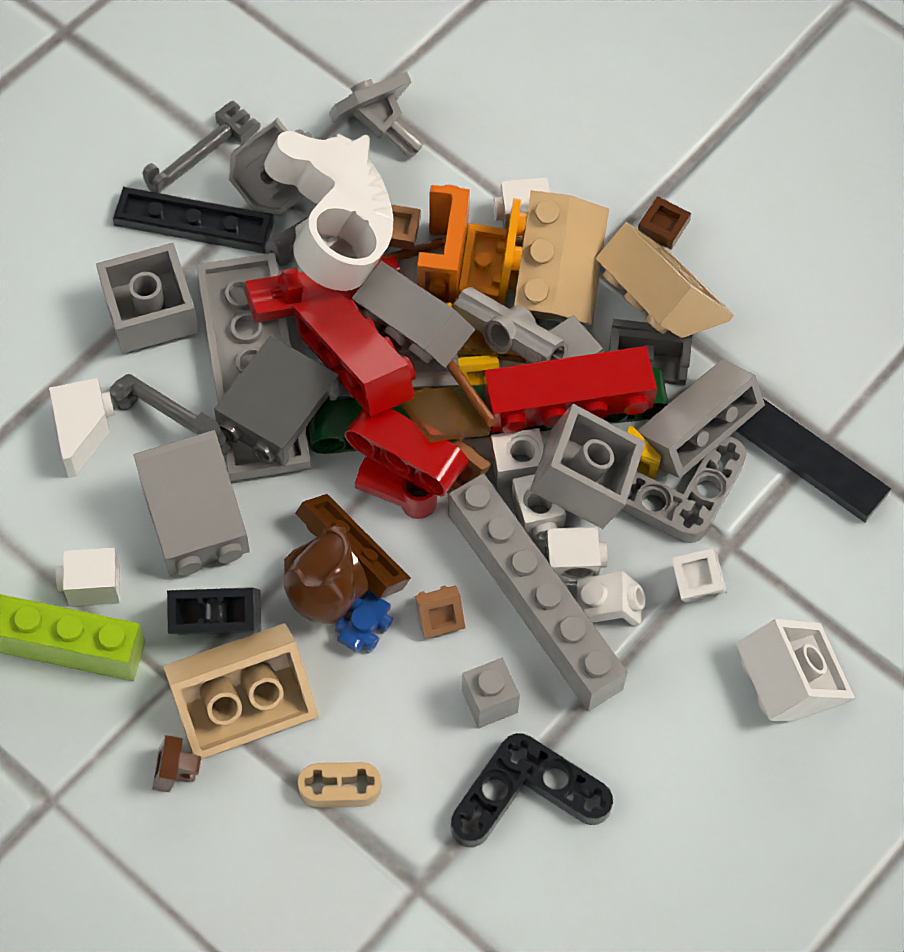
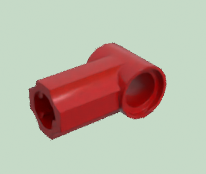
(393, 488)

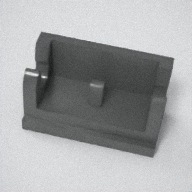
(664, 350)

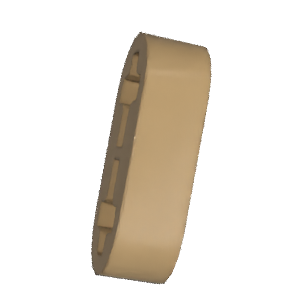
(339, 774)

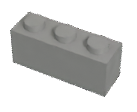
(412, 315)
(703, 417)

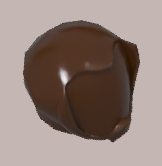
(324, 577)

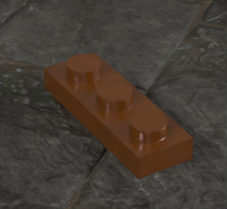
(381, 570)

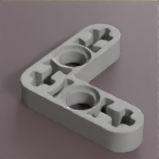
(680, 506)

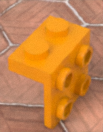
(494, 256)

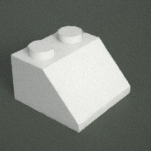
(793, 670)

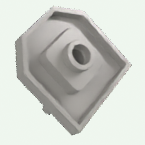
(379, 111)
(252, 180)

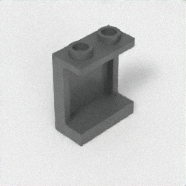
(275, 400)

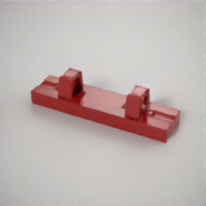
(275, 295)

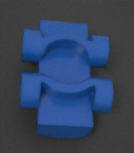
(365, 618)

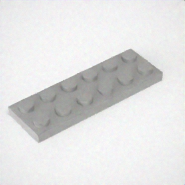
(233, 344)

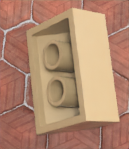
(559, 255)
(660, 284)
(241, 691)

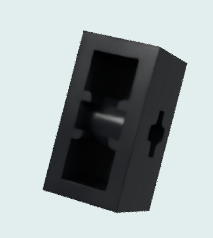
(214, 611)

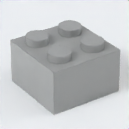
(147, 297)
(588, 466)

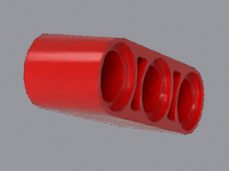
(405, 450)

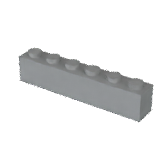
(536, 592)

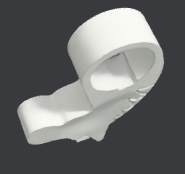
(348, 201)

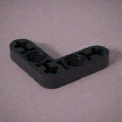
(515, 777)

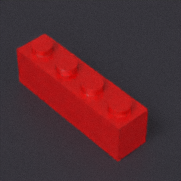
(355, 351)
(546, 389)

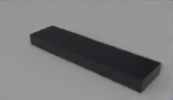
(193, 220)
(815, 461)

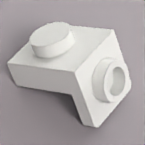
(611, 597)

